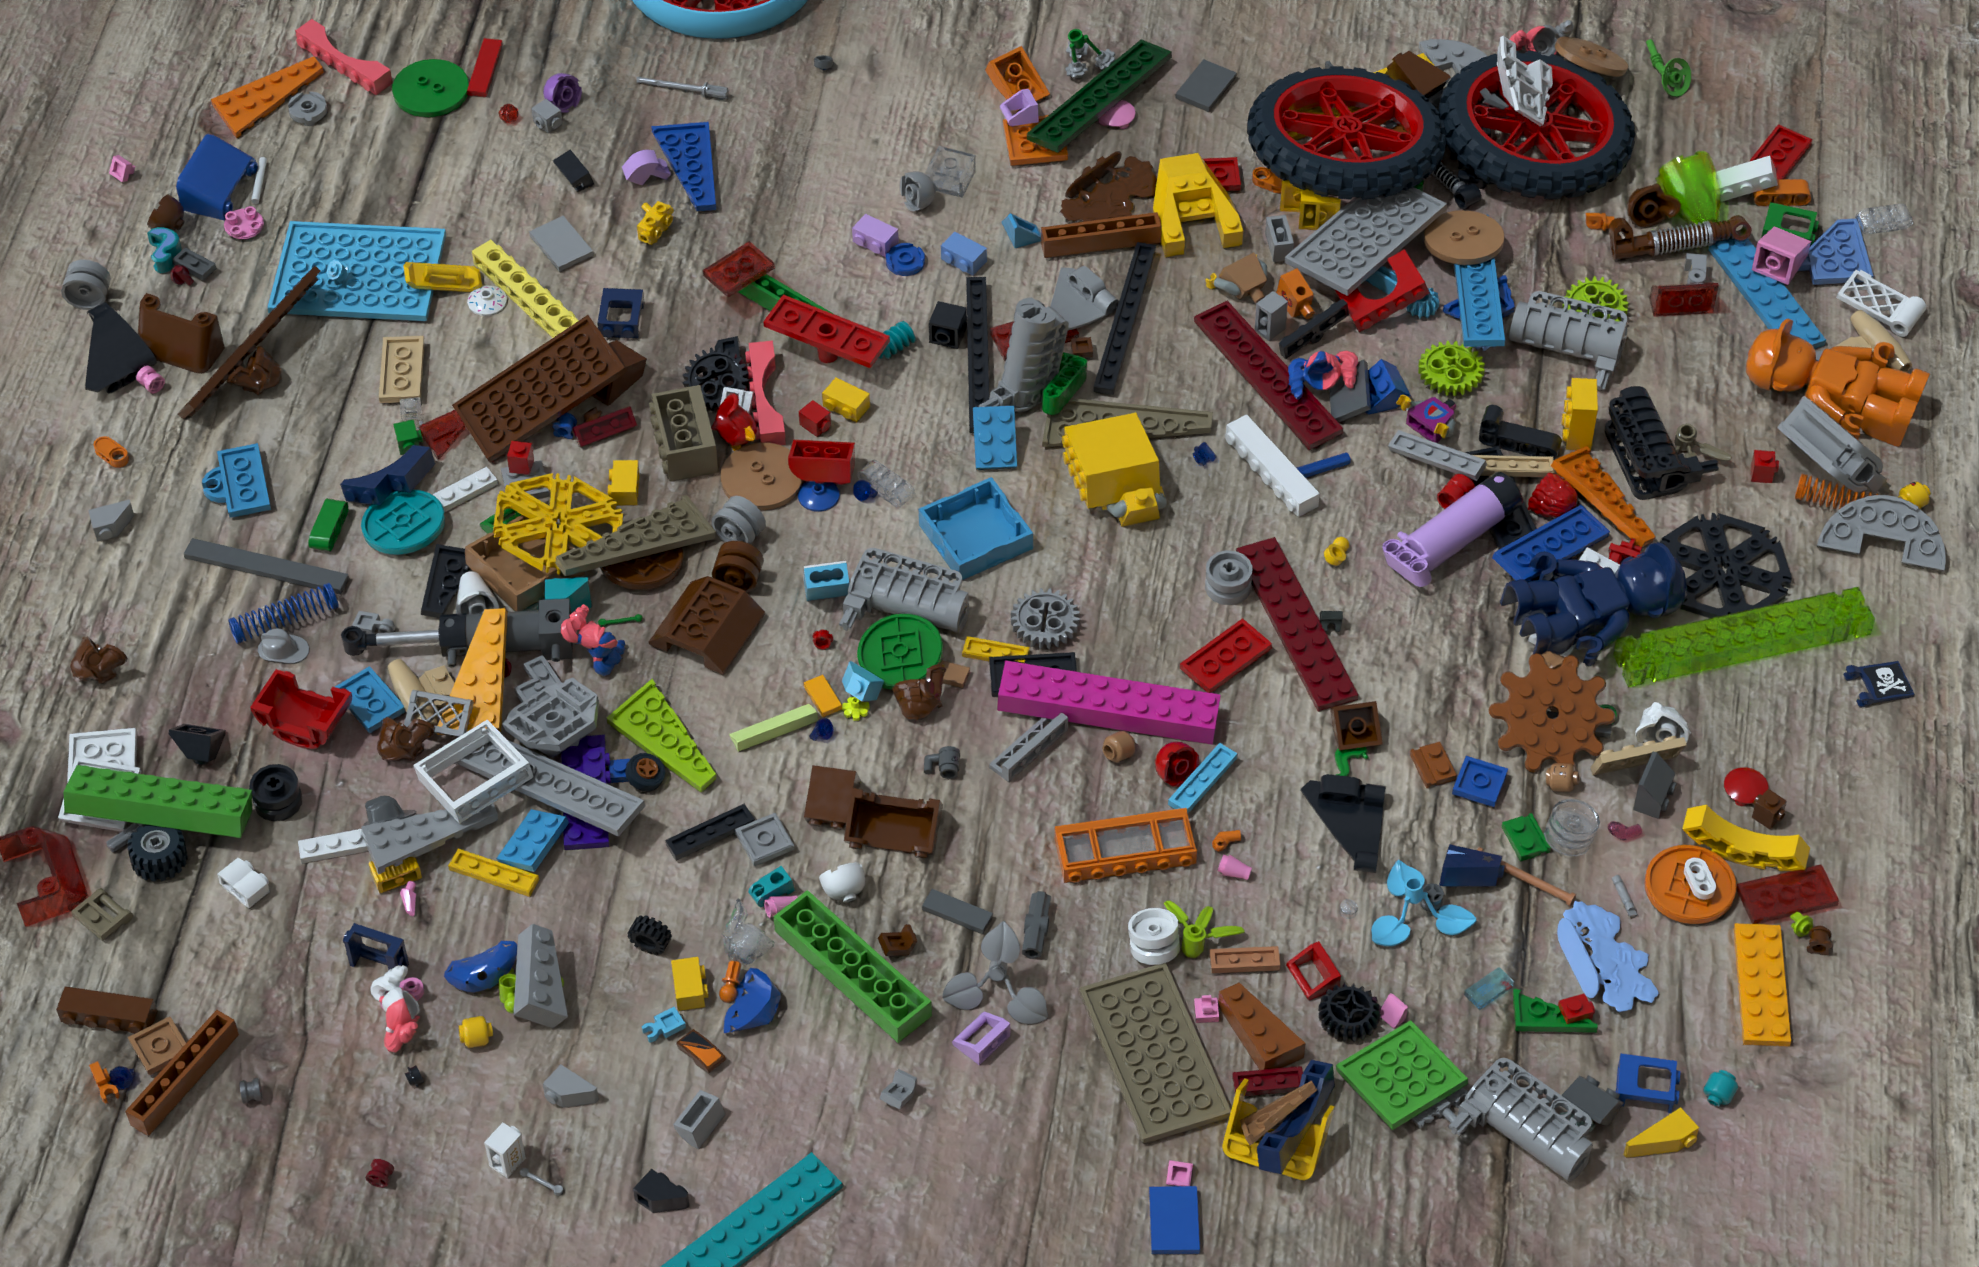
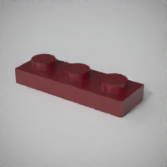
(604, 426)
(1269, 1080)

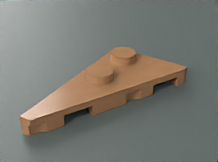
(1264, 1119)

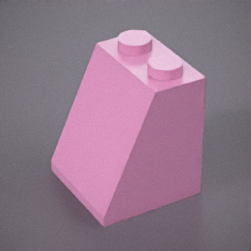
(1780, 255)

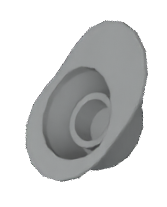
(282, 647)

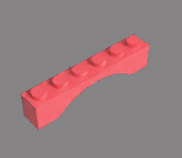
(369, 74)
(770, 422)

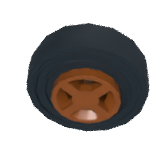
(653, 770)

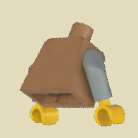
(1242, 278)

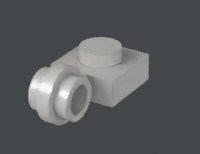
(371, 621)

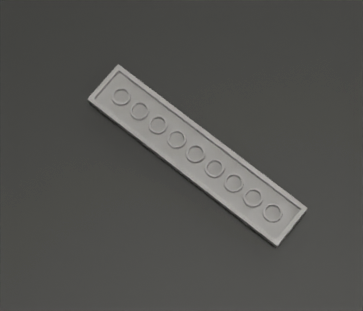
(562, 788)

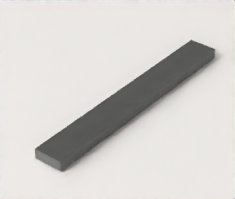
(265, 565)

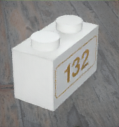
(505, 1150)

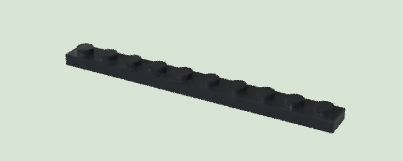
(1124, 318)
(977, 344)

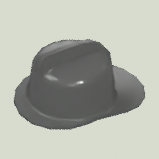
(385, 809)

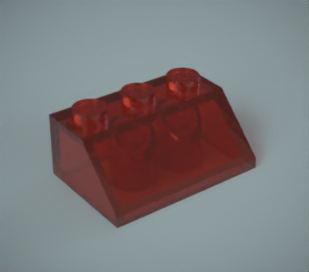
(1683, 298)

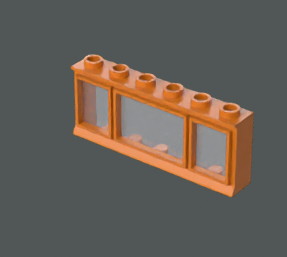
(1125, 845)

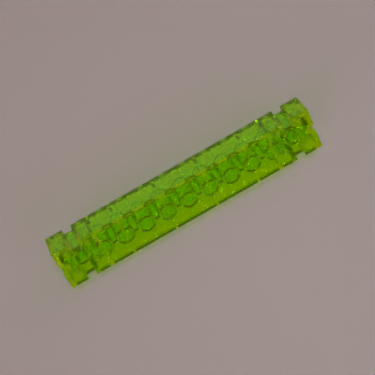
(1743, 636)

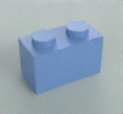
(963, 253)

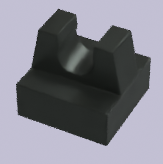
(1332, 617)

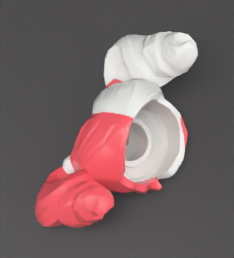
(399, 1006)

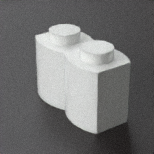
(244, 882)

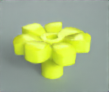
(855, 708)

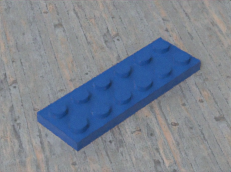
(1561, 537)

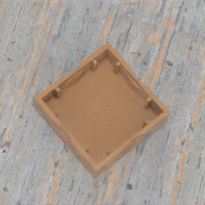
(508, 575)

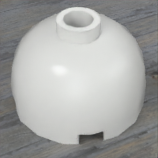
(844, 882)

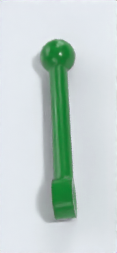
(603, 623)

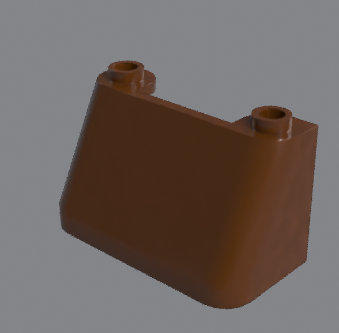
(179, 341)
(892, 823)

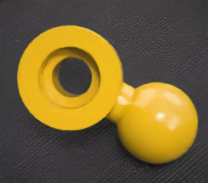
(1335, 552)

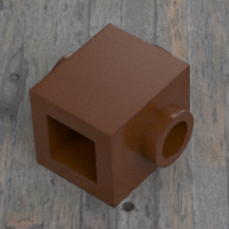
(1769, 809)

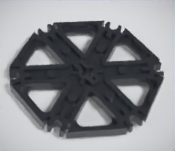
(1737, 566)

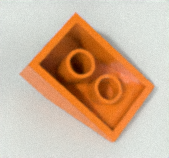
(1014, 73)

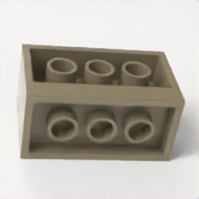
(683, 433)

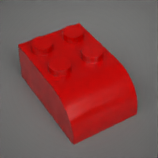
(822, 461)

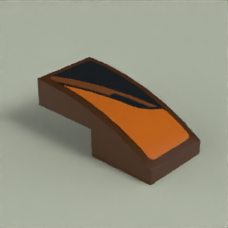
(701, 1050)

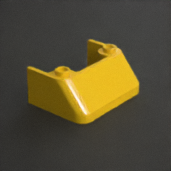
(1303, 1160)

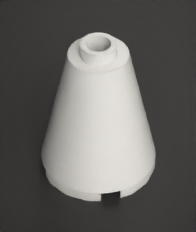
(474, 595)

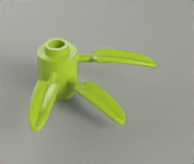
(1195, 934)

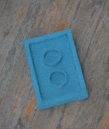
(994, 437)
(371, 699)
(533, 840)

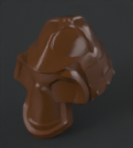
(1651, 206)
(259, 374)
(96, 662)
(920, 696)
(401, 742)

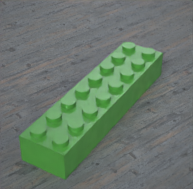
(158, 801)
(853, 966)

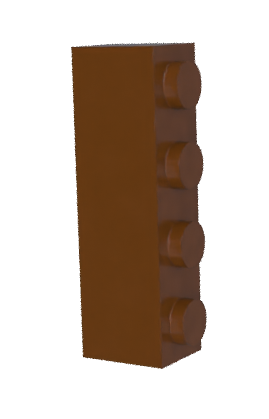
(106, 1010)

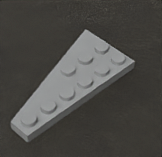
(418, 834)

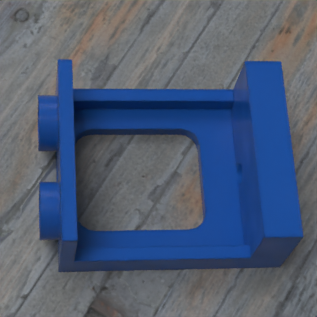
(1628, 1077)

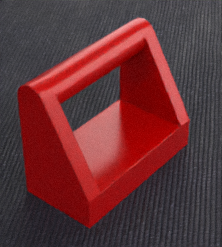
(1324, 965)

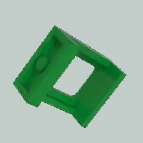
(1775, 216)

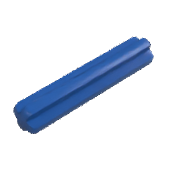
(1325, 465)

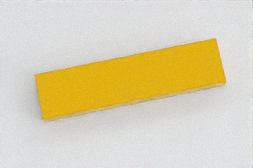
(493, 872)

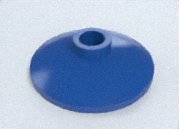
(818, 496)

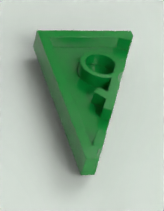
(1539, 1016)

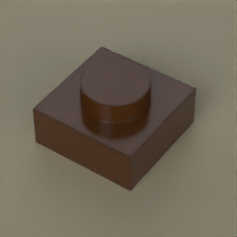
(1082, 347)

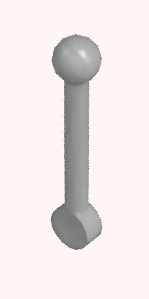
(558, 1189)

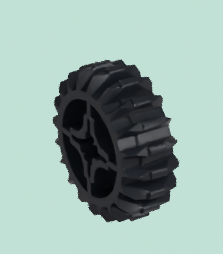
(1363, 1015)

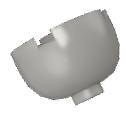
(917, 189)

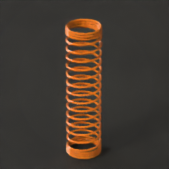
(1800, 492)

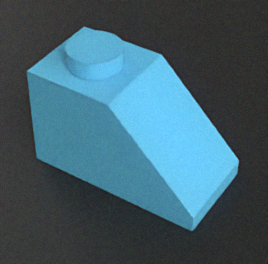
(861, 683)

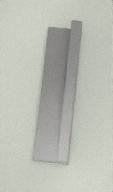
(1031, 749)

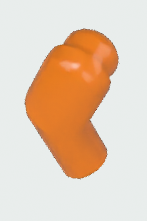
(1224, 838)

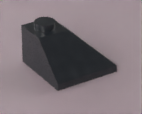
(198, 741)

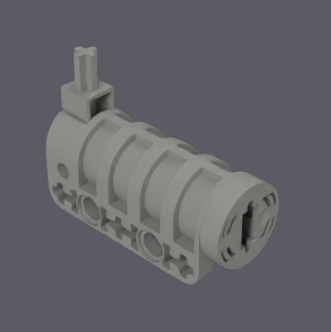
(1572, 331)

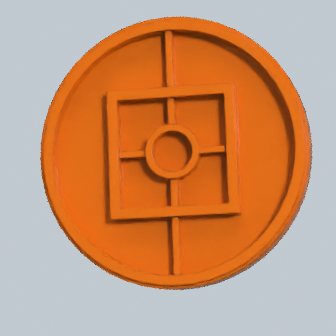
(1670, 890)

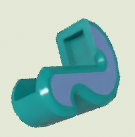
(167, 248)

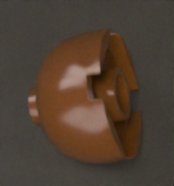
(168, 214)

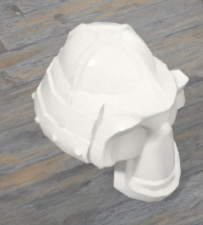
(1661, 722)

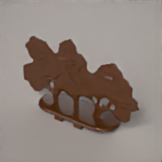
(1108, 199)

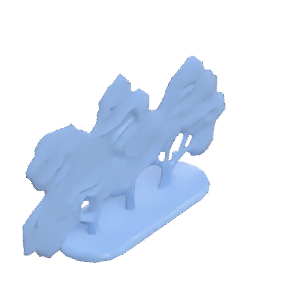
(1615, 960)

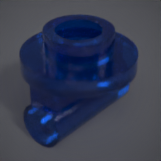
(1203, 454)
(863, 490)
(822, 730)
(121, 1077)

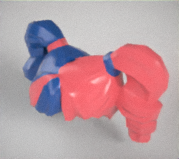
(1322, 371)
(600, 644)

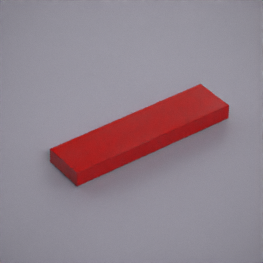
(484, 67)

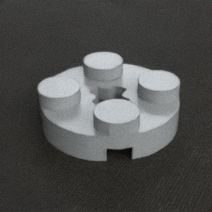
(310, 115)

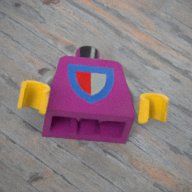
(1430, 417)

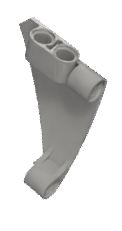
(1081, 297)

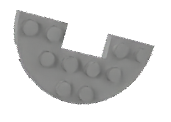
(1452, 54)
(1887, 519)

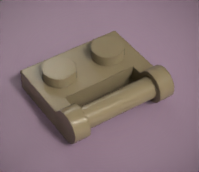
(97, 919)

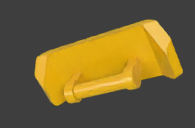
(442, 277)

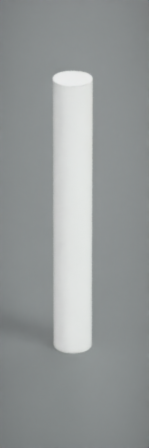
(259, 180)

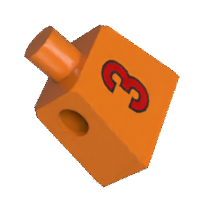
(1297, 293)

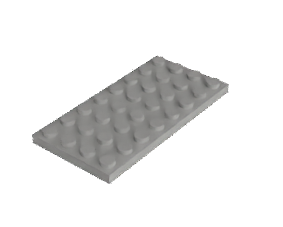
(1364, 237)

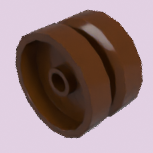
(738, 565)

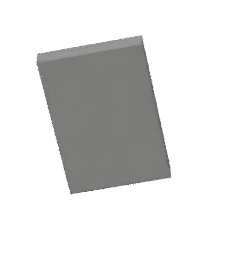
(561, 243)

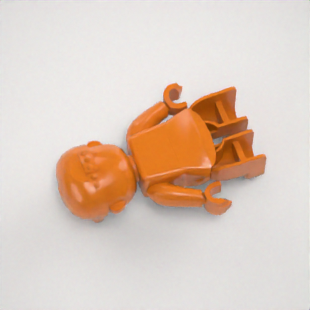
(1841, 382)

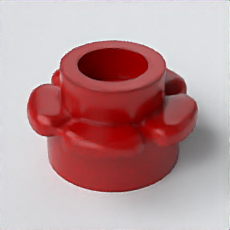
(822, 639)

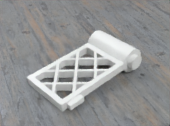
(1905, 313)

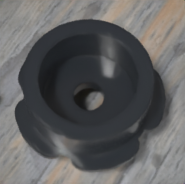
(414, 1076)

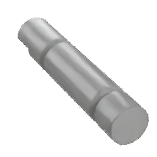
(1622, 891)

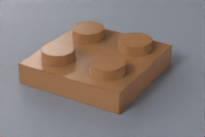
(157, 1044)

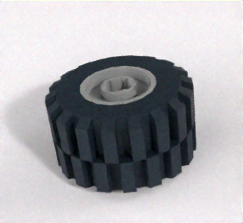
(157, 852)

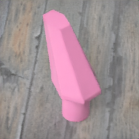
(409, 898)

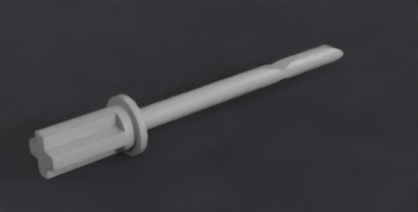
(706, 89)

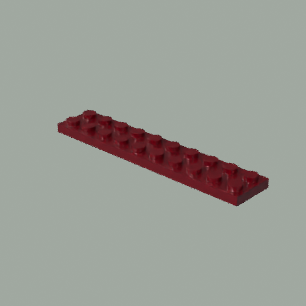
(1267, 374)
(1298, 626)

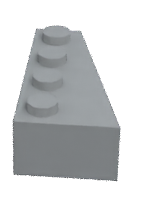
(538, 978)

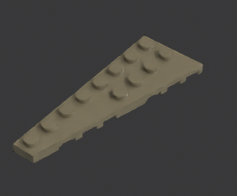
(1154, 419)
(661, 531)

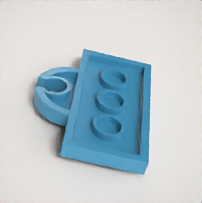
(238, 481)

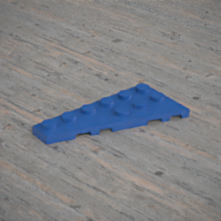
(690, 157)

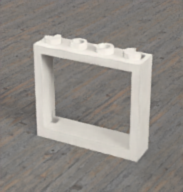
(485, 793)

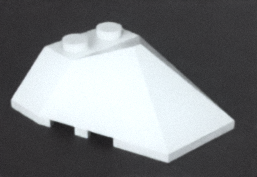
(1524, 84)

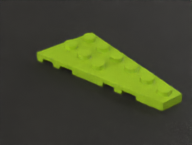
(658, 731)

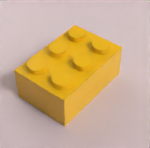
(1580, 413)

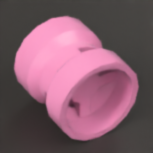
(150, 379)

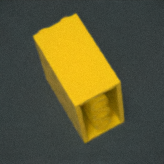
(1110, 459)

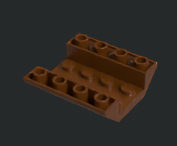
(710, 621)

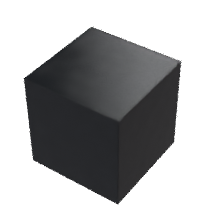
(947, 325)

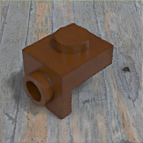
(898, 942)

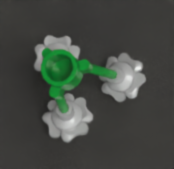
(1077, 47)

